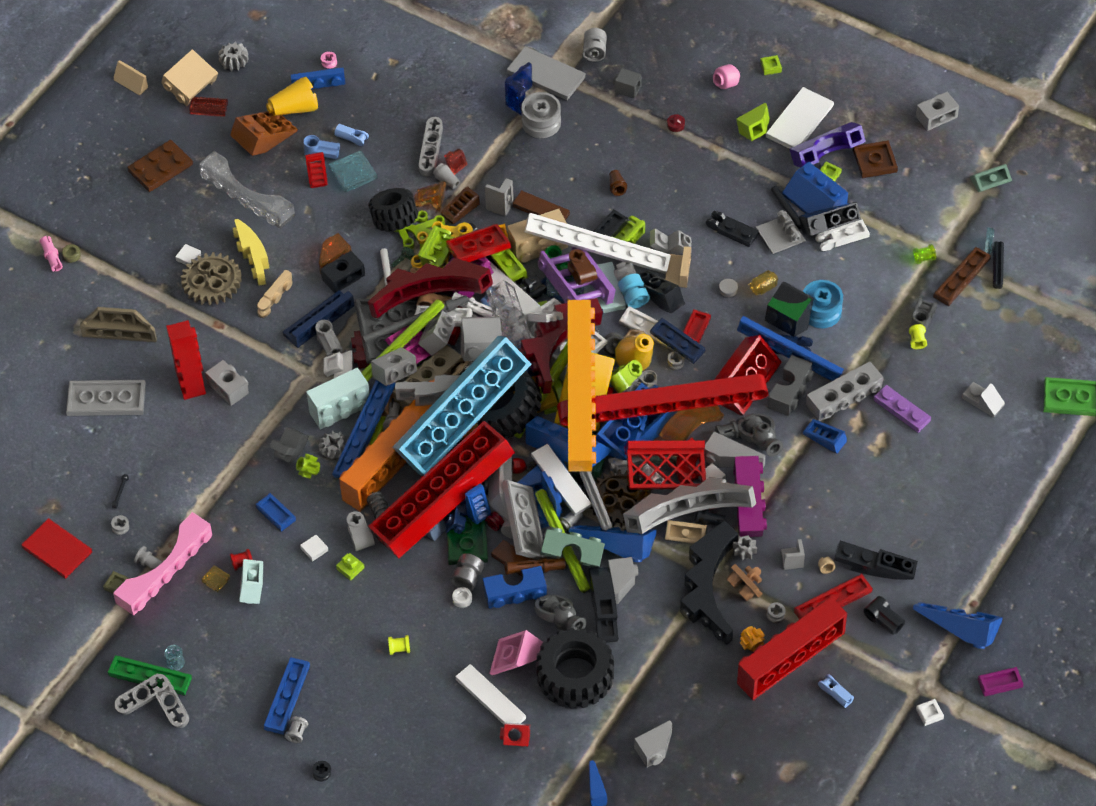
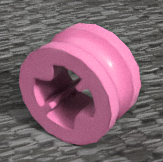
(328, 64)

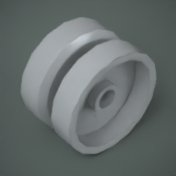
(541, 115)

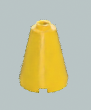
(293, 99)
(635, 348)

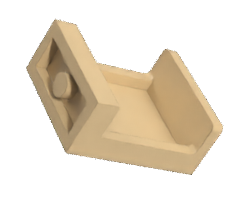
(189, 77)

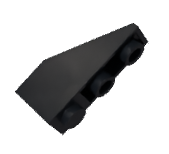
(829, 218)
(663, 292)

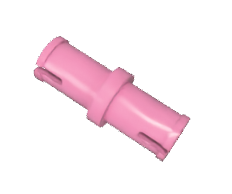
(51, 253)

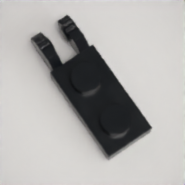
(732, 228)

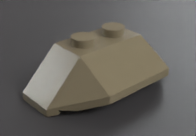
(118, 324)

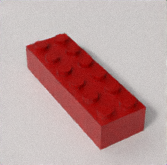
(791, 648)

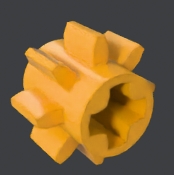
(752, 638)

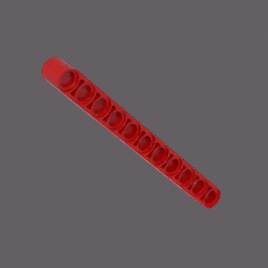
(674, 398)

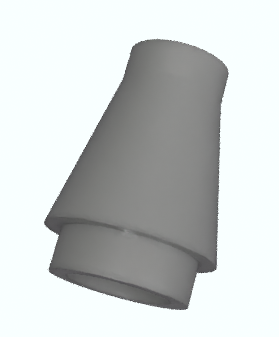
(444, 173)

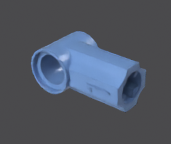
(314, 145)

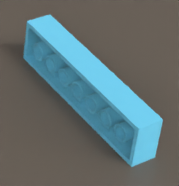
(462, 405)

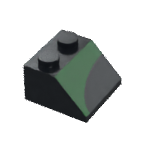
(789, 310)

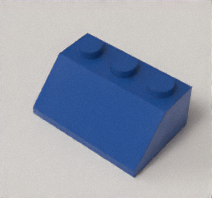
(814, 190)

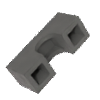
(785, 398)

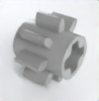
(623, 270)
(745, 547)

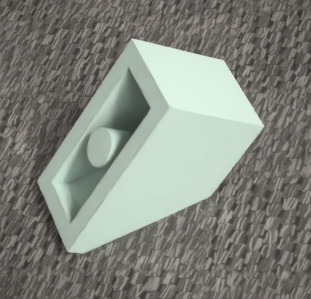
(251, 581)

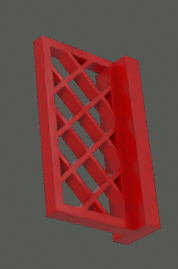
(662, 449)

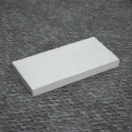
(799, 118)

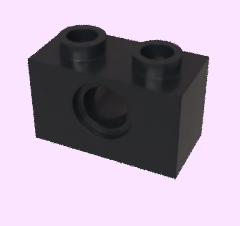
(343, 271)

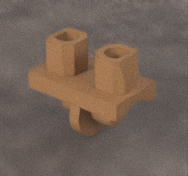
(750, 588)

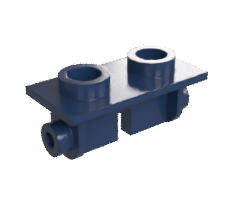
(454, 520)

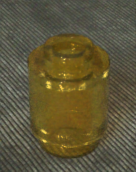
(763, 282)

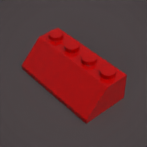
(750, 358)

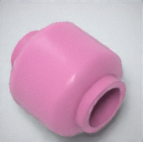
(726, 76)

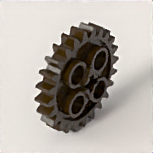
(619, 497)

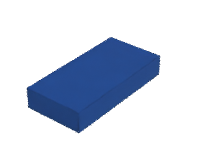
(275, 512)

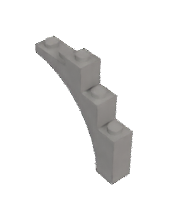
(687, 499)

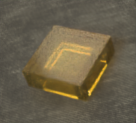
(215, 578)

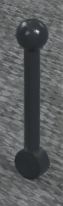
(124, 477)

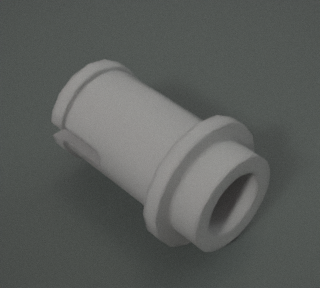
(569, 520)

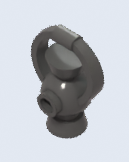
(761, 433)
(559, 611)

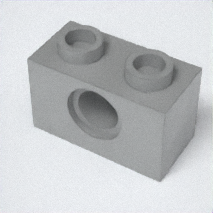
(937, 111)
(437, 333)
(394, 366)
(227, 382)

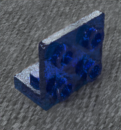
(517, 86)

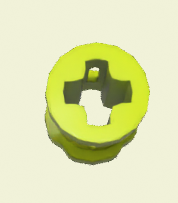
(917, 335)
(399, 644)

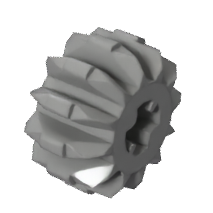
(233, 56)

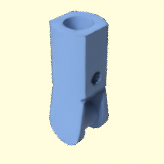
(351, 134)
(837, 692)

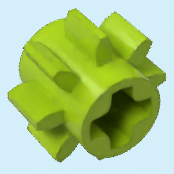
(308, 466)

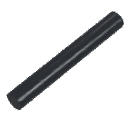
(785, 204)

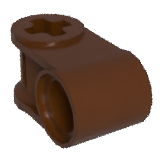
(581, 267)

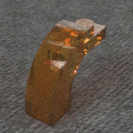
(686, 421)

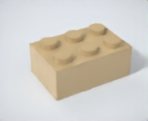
(528, 246)

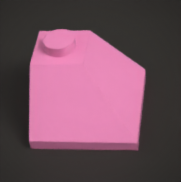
(515, 651)

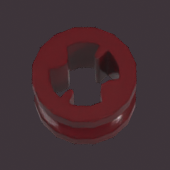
(494, 521)

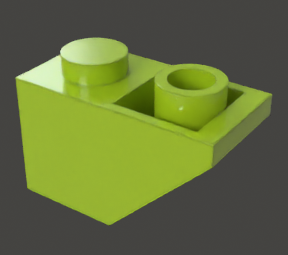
(754, 123)

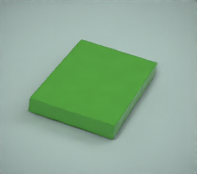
(1069, 396)

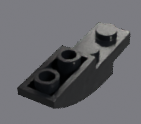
(878, 564)
(604, 603)

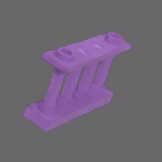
(602, 285)

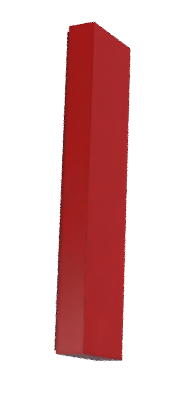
(842, 594)

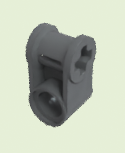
(923, 313)

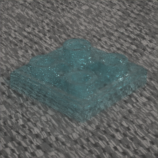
(353, 171)

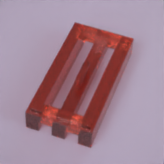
(210, 107)

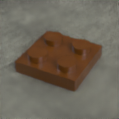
(875, 159)

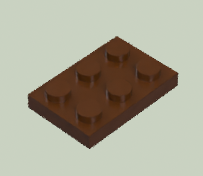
(160, 165)

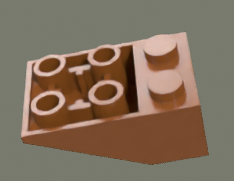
(261, 131)

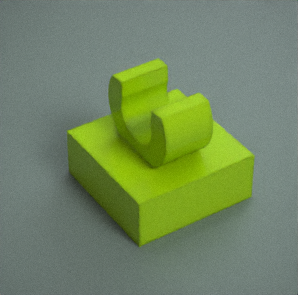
(350, 566)

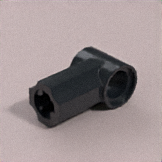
(880, 612)

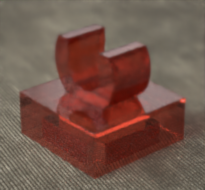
(456, 160)

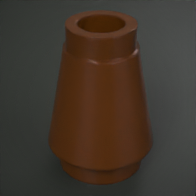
(617, 183)

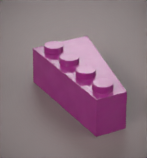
(750, 519)

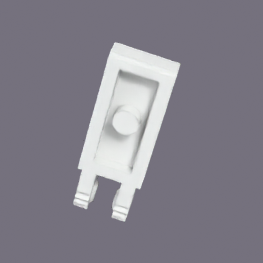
(842, 235)

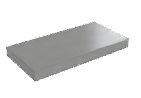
(549, 73)
(106, 397)
(523, 519)

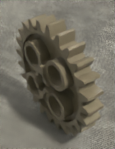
(211, 278)

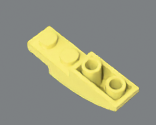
(252, 249)

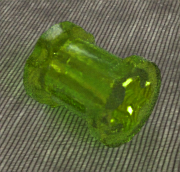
(924, 254)

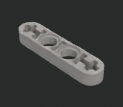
(430, 146)

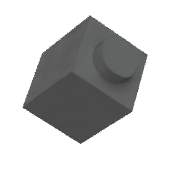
(627, 83)

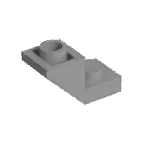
(669, 244)

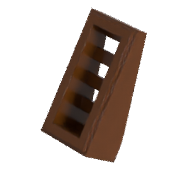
(467, 196)

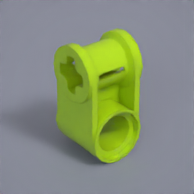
(625, 375)

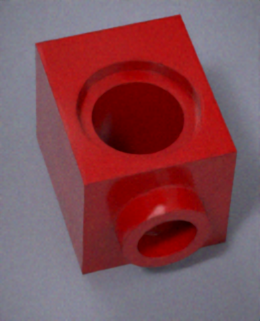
(524, 730)

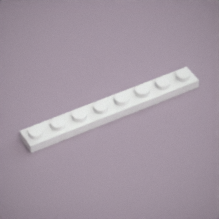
(597, 243)

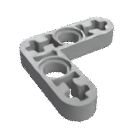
(160, 694)

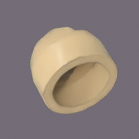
(826, 561)

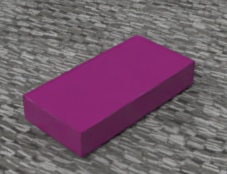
(1000, 681)

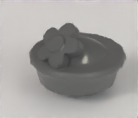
(612, 341)

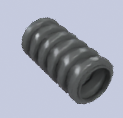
(377, 503)

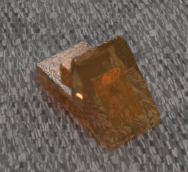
(432, 195)

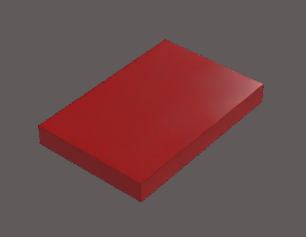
(478, 243)
(56, 548)

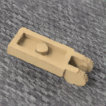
(274, 293)

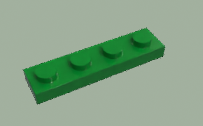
(139, 672)

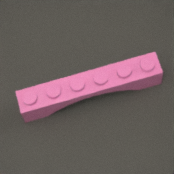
(137, 591)

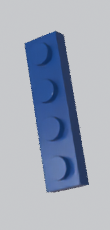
(286, 696)

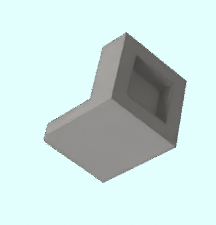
(793, 557)

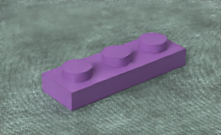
(902, 408)

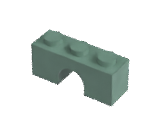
(589, 549)

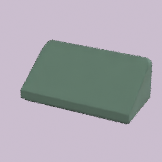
(991, 178)

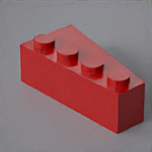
(186, 359)

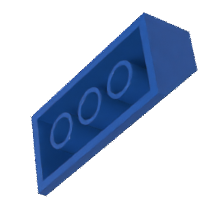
(543, 432)

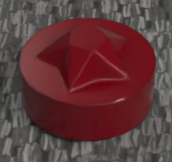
(676, 123)

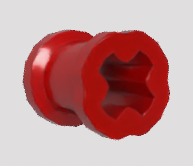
(237, 559)

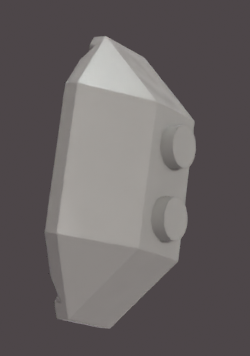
(495, 490)

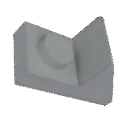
(984, 399)

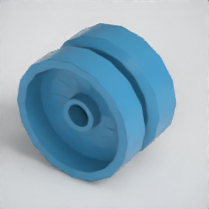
(826, 304)

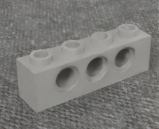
(831, 397)

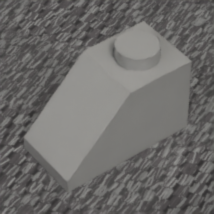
(623, 576)
(654, 744)

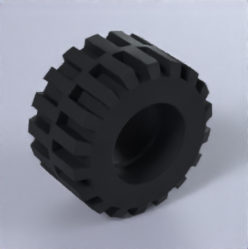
(393, 209)

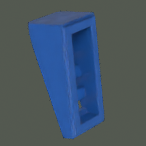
(834, 443)
(477, 506)
(598, 795)

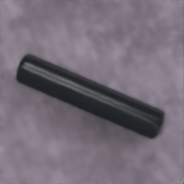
(998, 264)

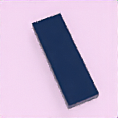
(677, 340)

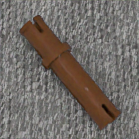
(546, 564)

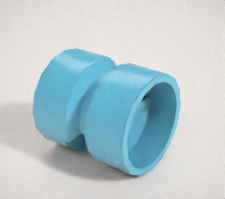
(633, 291)

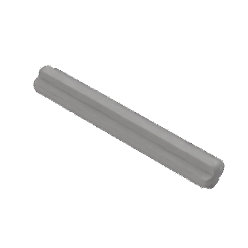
(596, 500)

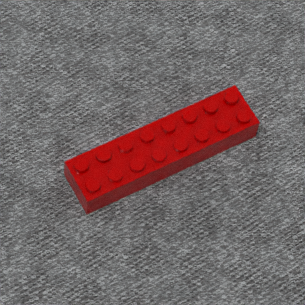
(441, 489)

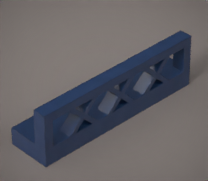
(328, 310)

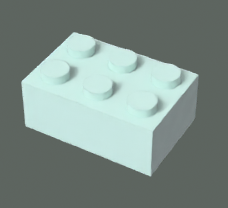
(338, 398)

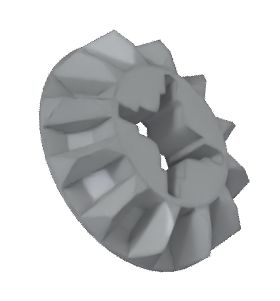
(329, 450)

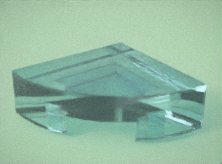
(989, 240)

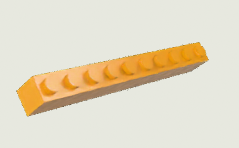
(579, 386)

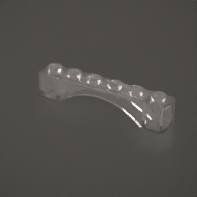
(271, 207)

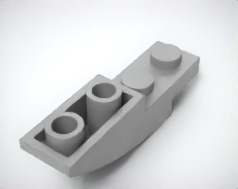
(424, 392)

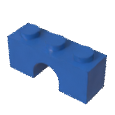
(500, 593)

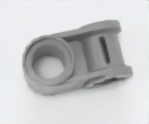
(359, 531)

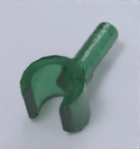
(406, 253)

